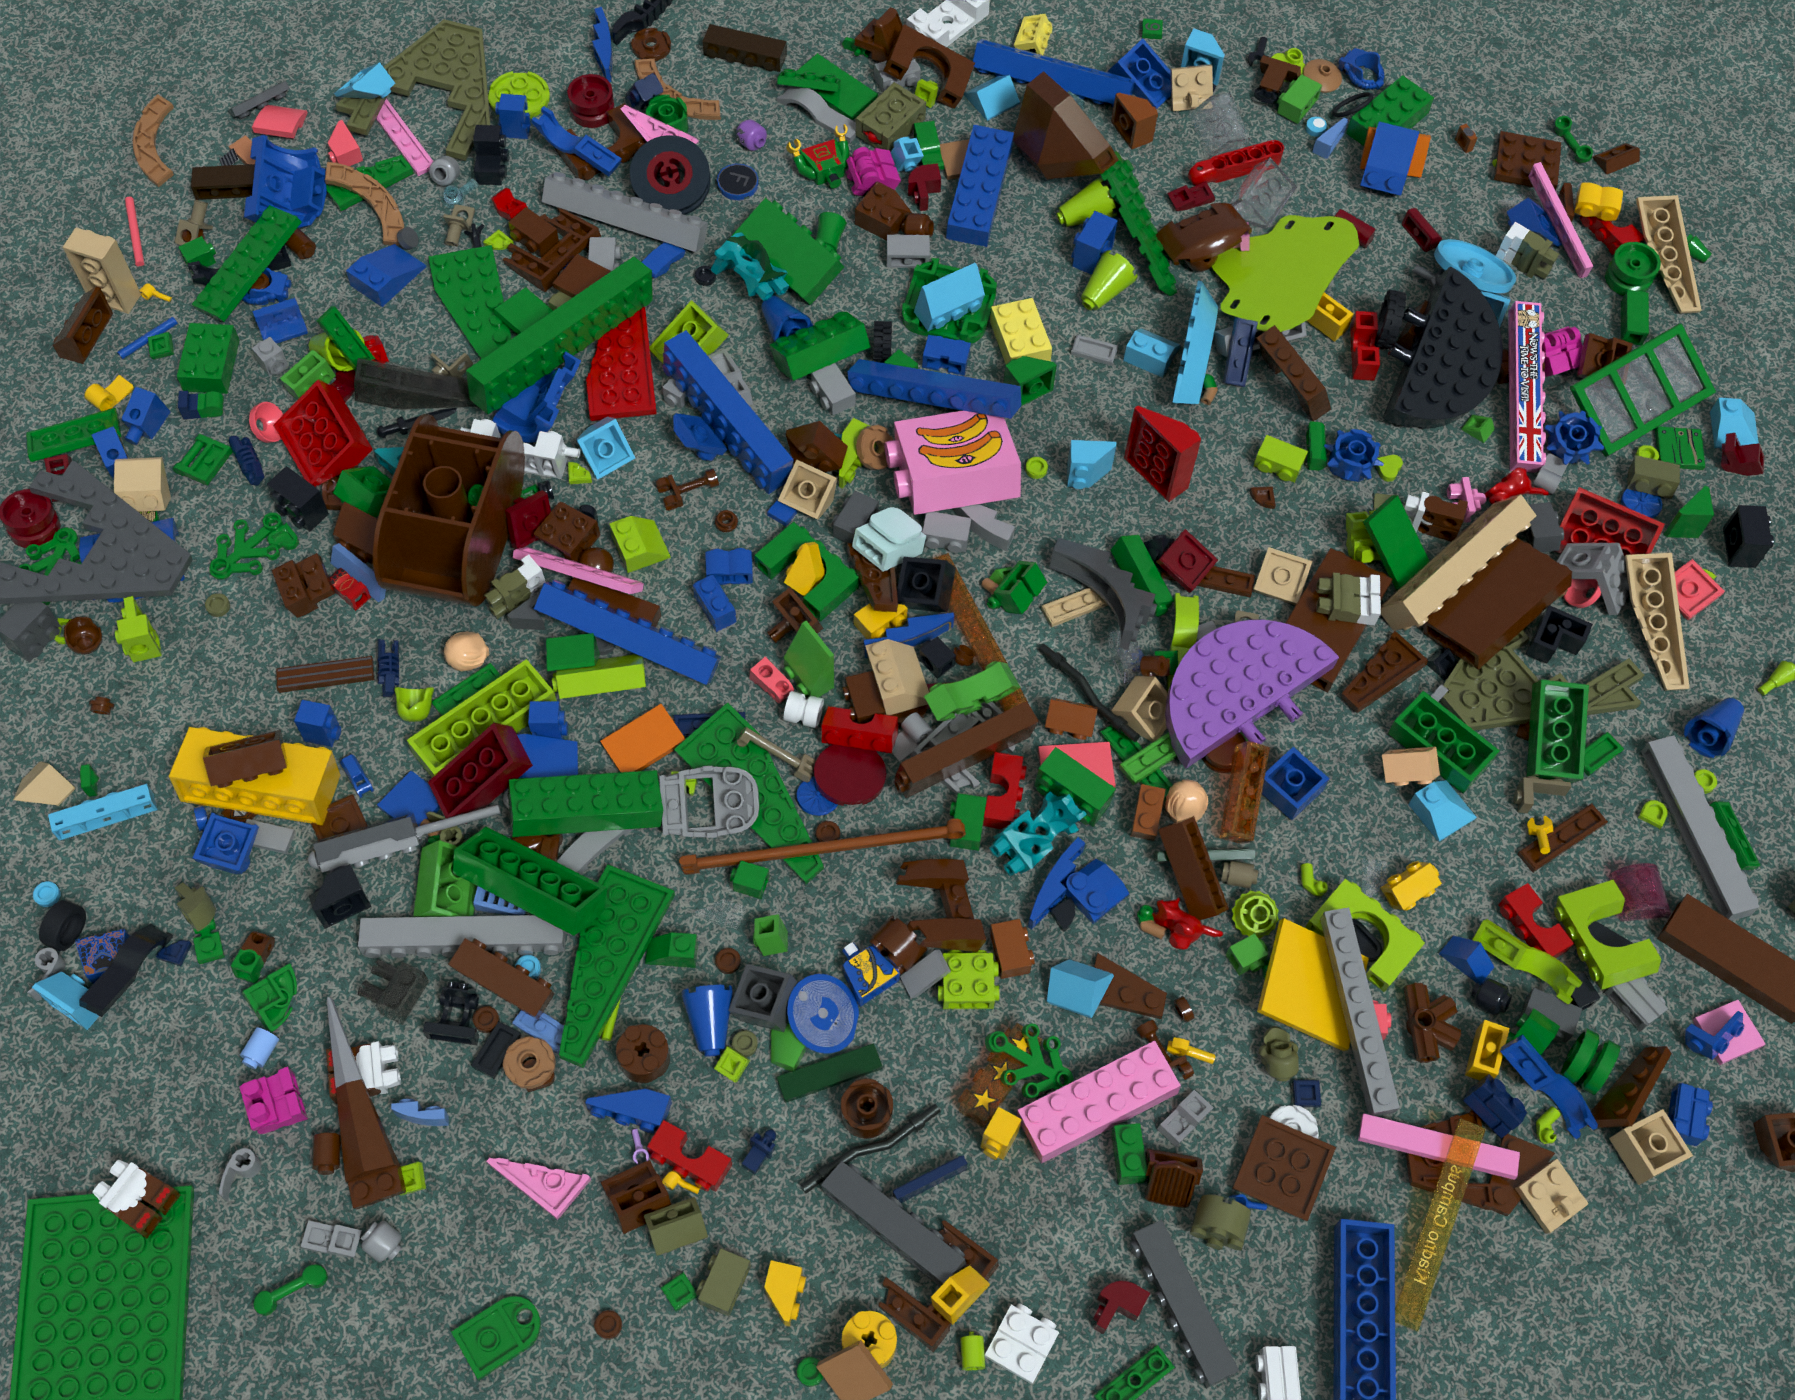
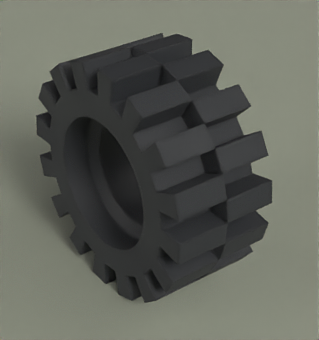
(882, 340)

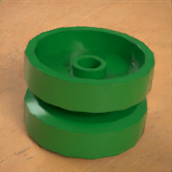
(1632, 268)
(1590, 1061)

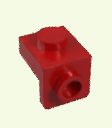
(507, 205)
(376, 347)

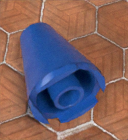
(783, 318)
(1715, 728)
(709, 1016)

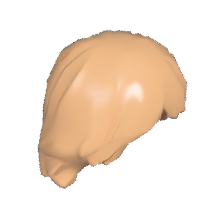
(465, 651)
(1186, 800)

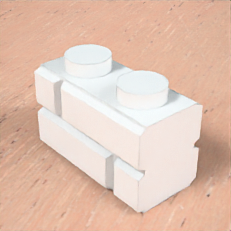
(1278, 1373)

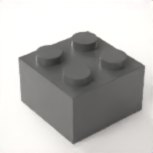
(28, 629)
(763, 997)

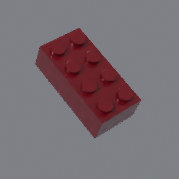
(480, 771)

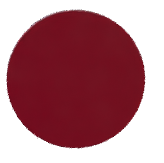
(849, 775)

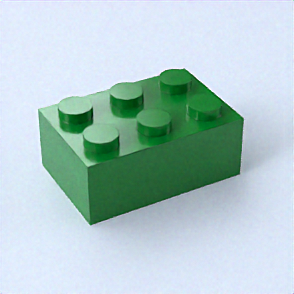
(208, 358)
(1065, 776)

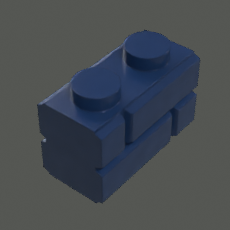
(643, 91)
(1495, 1105)

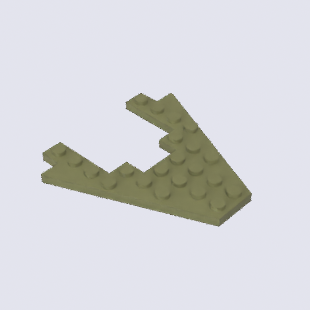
(446, 58)
(1502, 689)

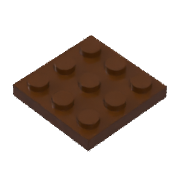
(1519, 153)
(1284, 1168)

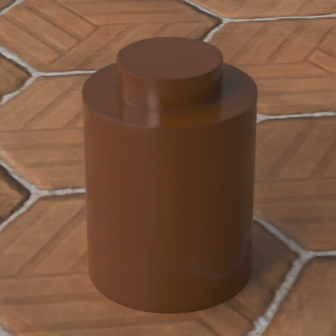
(301, 244)
(326, 1153)

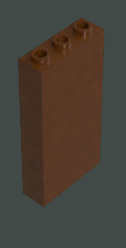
(1498, 603)
(1336, 634)

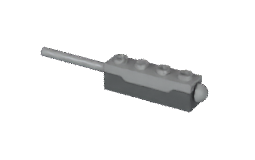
(383, 839)

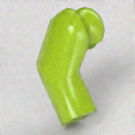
(1308, 881)
(1544, 1127)

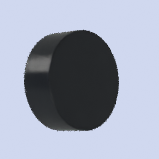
(705, 276)

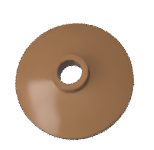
(1324, 73)

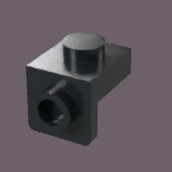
(1157, 547)

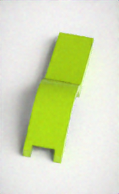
(1185, 627)
(1528, 959)

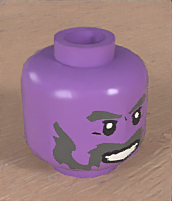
(751, 135)

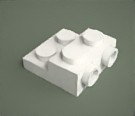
(1022, 1343)

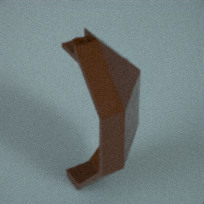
(1058, 134)

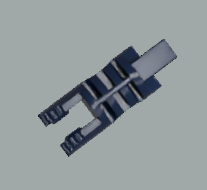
(247, 459)
(388, 667)

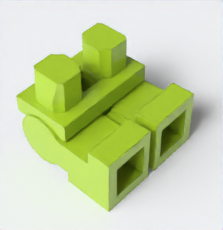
(1358, 540)

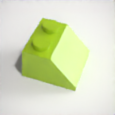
(638, 542)

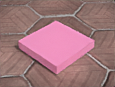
(1745, 1043)

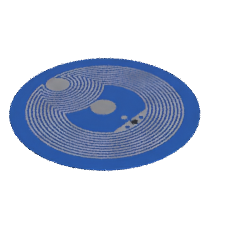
(823, 1013)

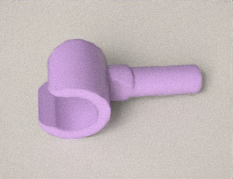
(638, 1146)

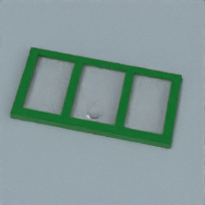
(1643, 388)

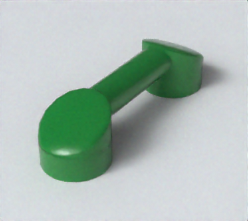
(1562, 128)
(312, 1275)

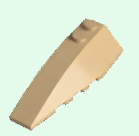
(1666, 234)
(1657, 610)

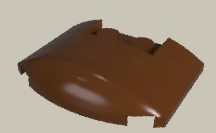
(1203, 234)

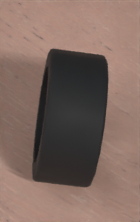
(62, 925)

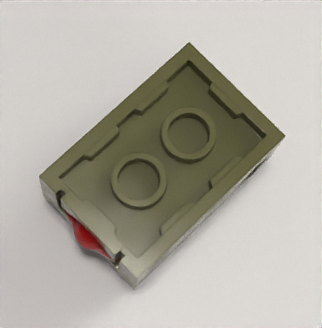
(890, 117)

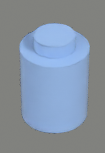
(258, 1048)

